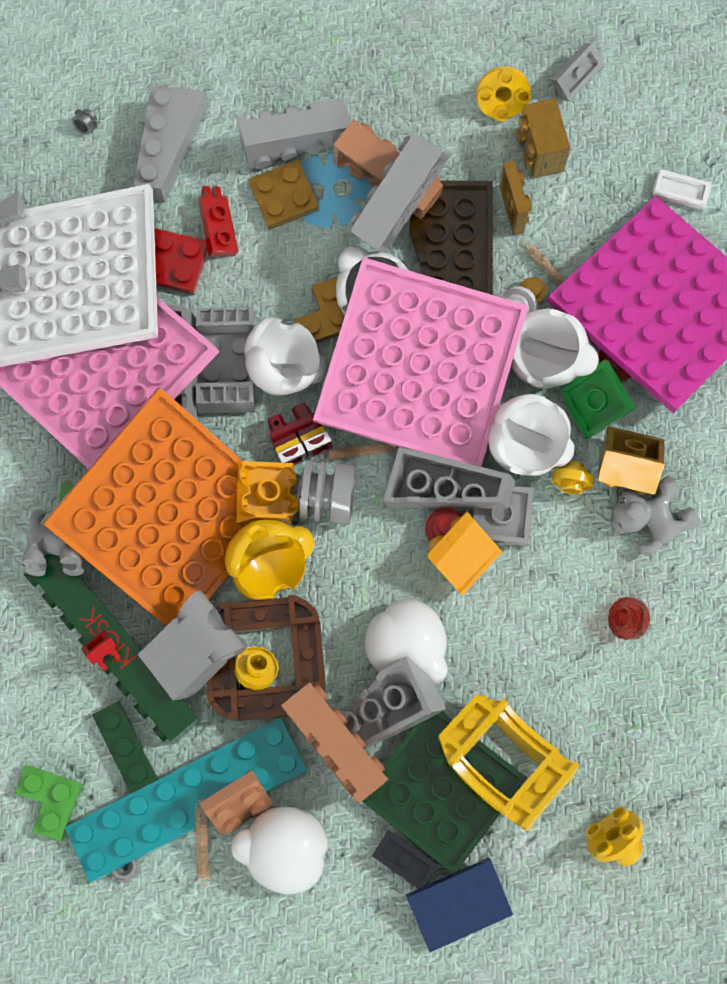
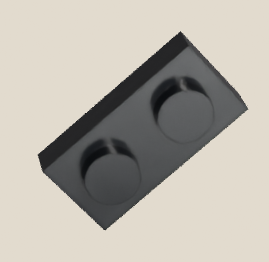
(405, 860)

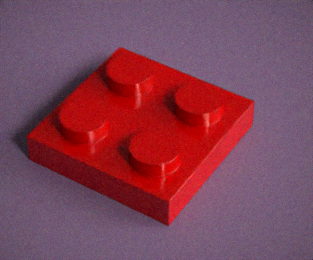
(178, 260)

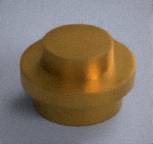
(536, 286)

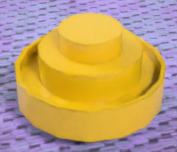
(573, 478)
(256, 668)

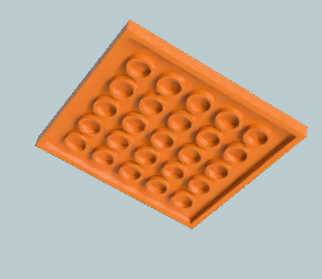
(155, 509)

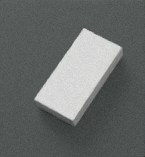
(681, 189)

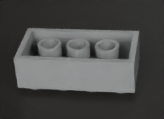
(398, 193)

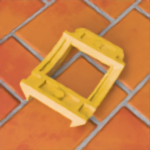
(538, 790)

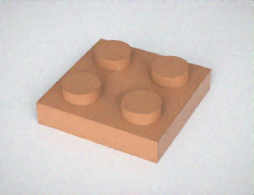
(236, 803)

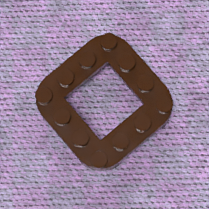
(307, 652)

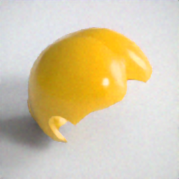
(268, 557)

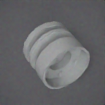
(327, 492)

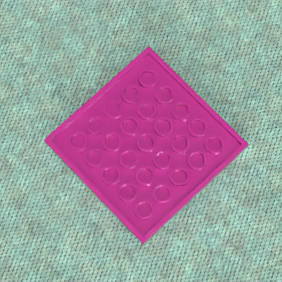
(654, 303)

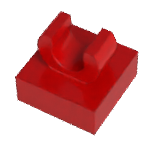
(100, 647)

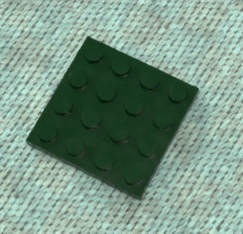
(432, 801)

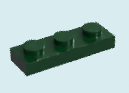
(125, 747)

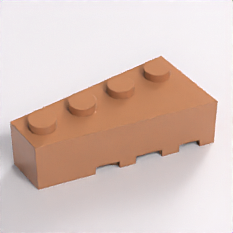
(369, 155)
(334, 742)

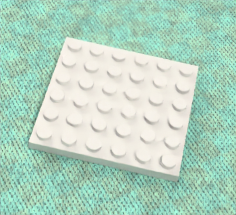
(84, 276)

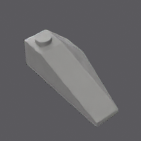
(393, 703)

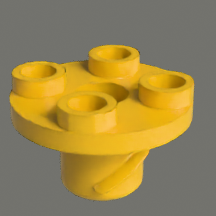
(502, 92)
(616, 837)

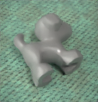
(634, 513)
(43, 542)

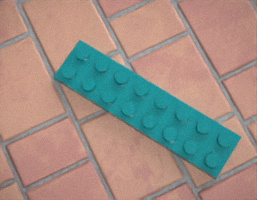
(167, 806)

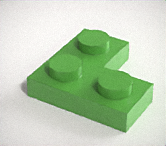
(57, 798)

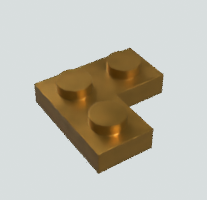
(329, 320)

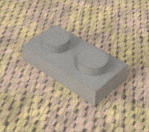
(577, 71)

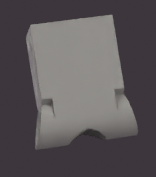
(191, 648)

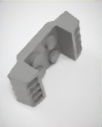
(224, 382)

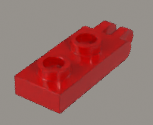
(217, 223)

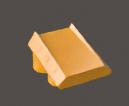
(265, 492)
(463, 553)

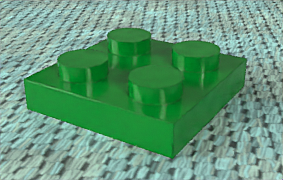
(597, 400)

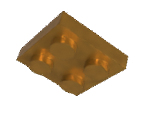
(283, 194)
(515, 202)

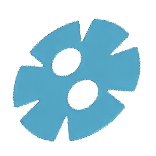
(342, 207)

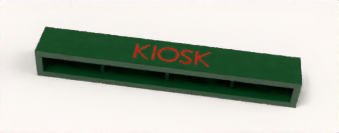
(90, 617)

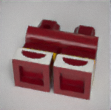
(310, 433)

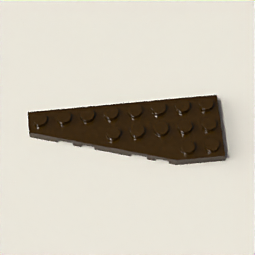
(457, 235)

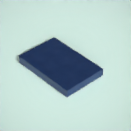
(459, 904)

